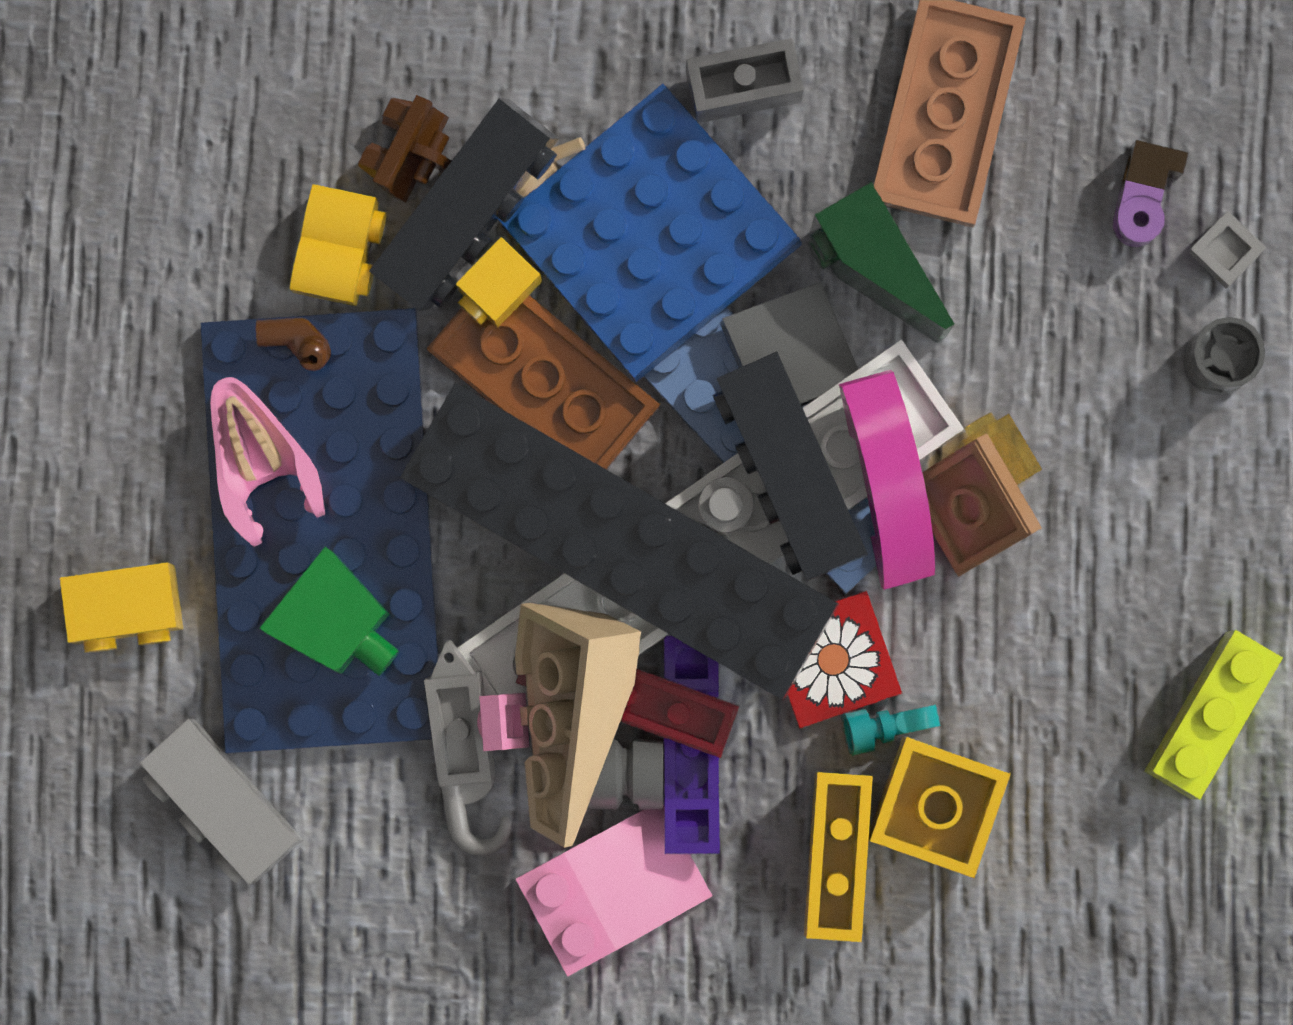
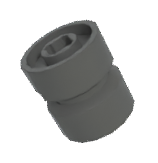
(1224, 356)
(631, 776)

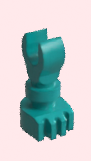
(862, 731)

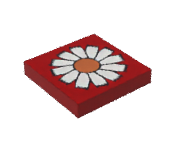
(845, 667)

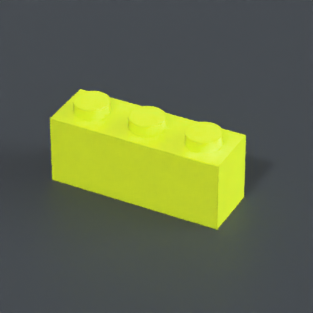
(1213, 714)

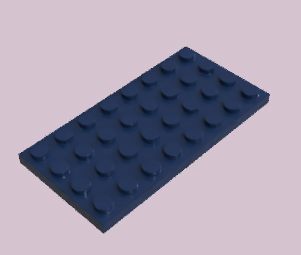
(360, 430)

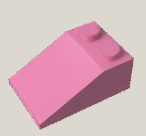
(611, 890)

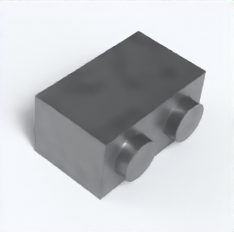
(744, 80)

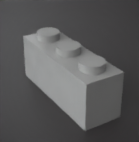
(219, 803)

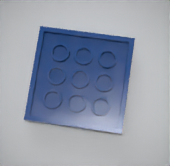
(650, 232)

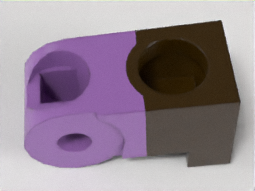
(1138, 209)

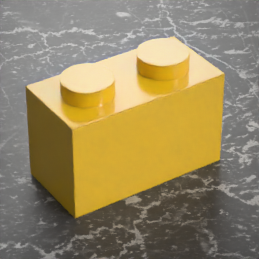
(121, 605)

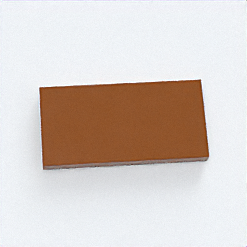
(547, 379)

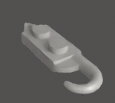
(461, 764)

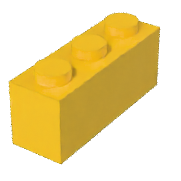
(838, 857)

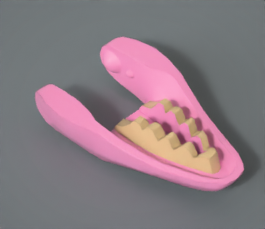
(252, 451)

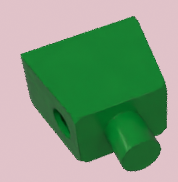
(332, 618)

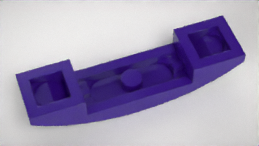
(690, 774)

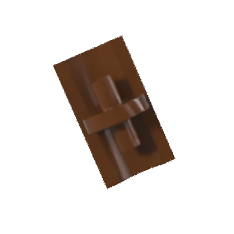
(413, 151)

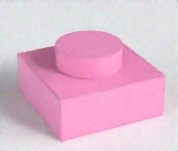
(501, 722)

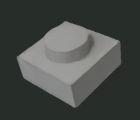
(1226, 249)

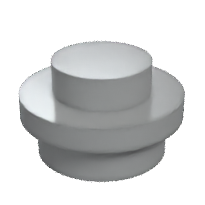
(726, 504)

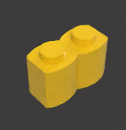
(336, 245)

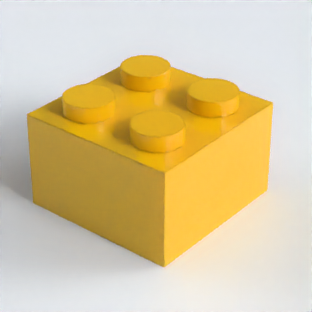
(938, 806)

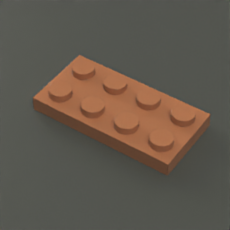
(948, 110)

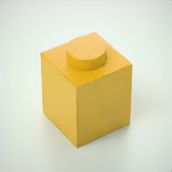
(497, 284)

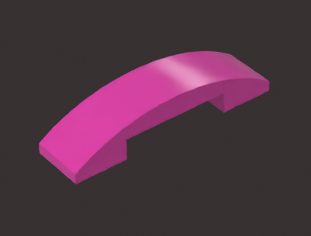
(891, 478)

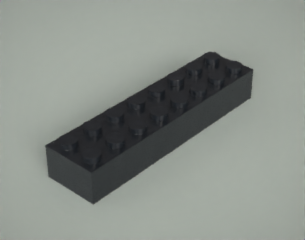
(619, 541)

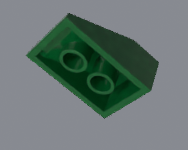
(873, 257)

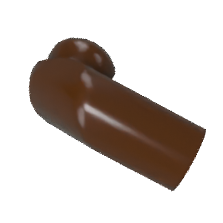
(300, 338)

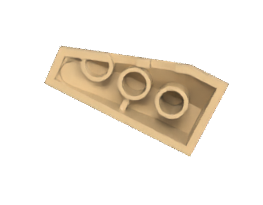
(577, 689)

